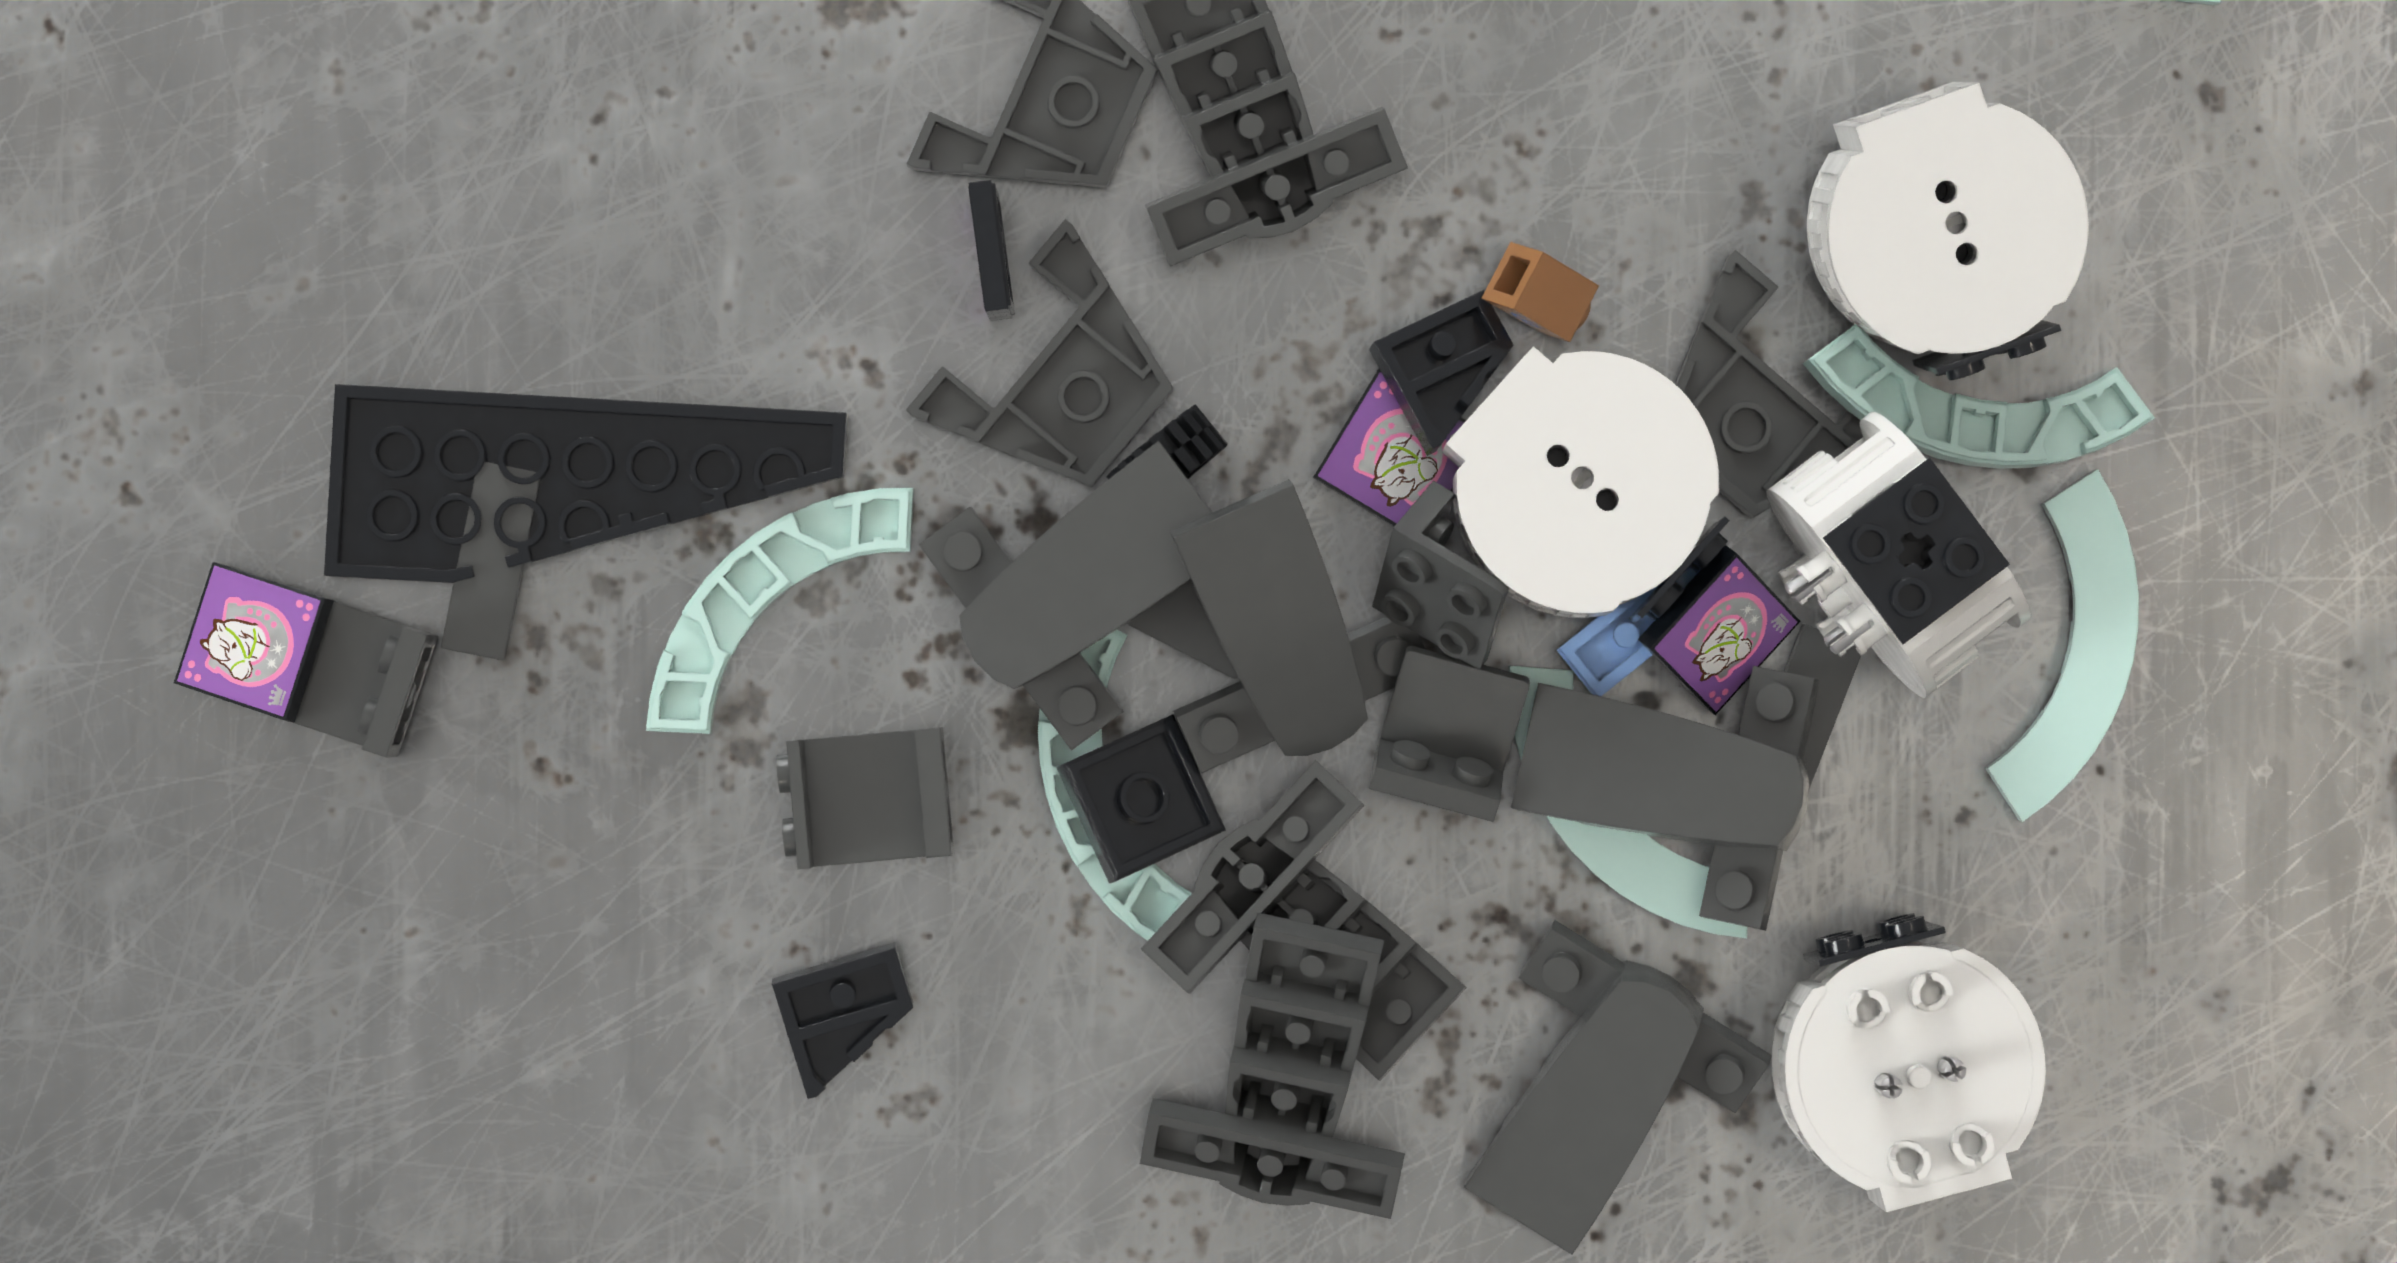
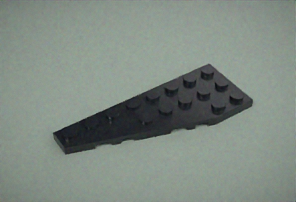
(603, 467)

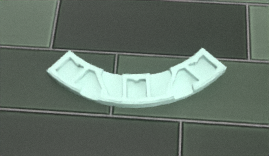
(1971, 428)
(752, 580)
(2096, 655)
(1628, 860)
(1143, 898)

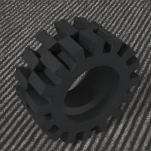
(1188, 440)

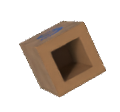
(1540, 292)

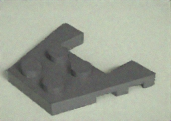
(1064, 112)
(1079, 394)
(1752, 414)

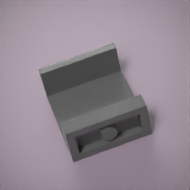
(866, 798)

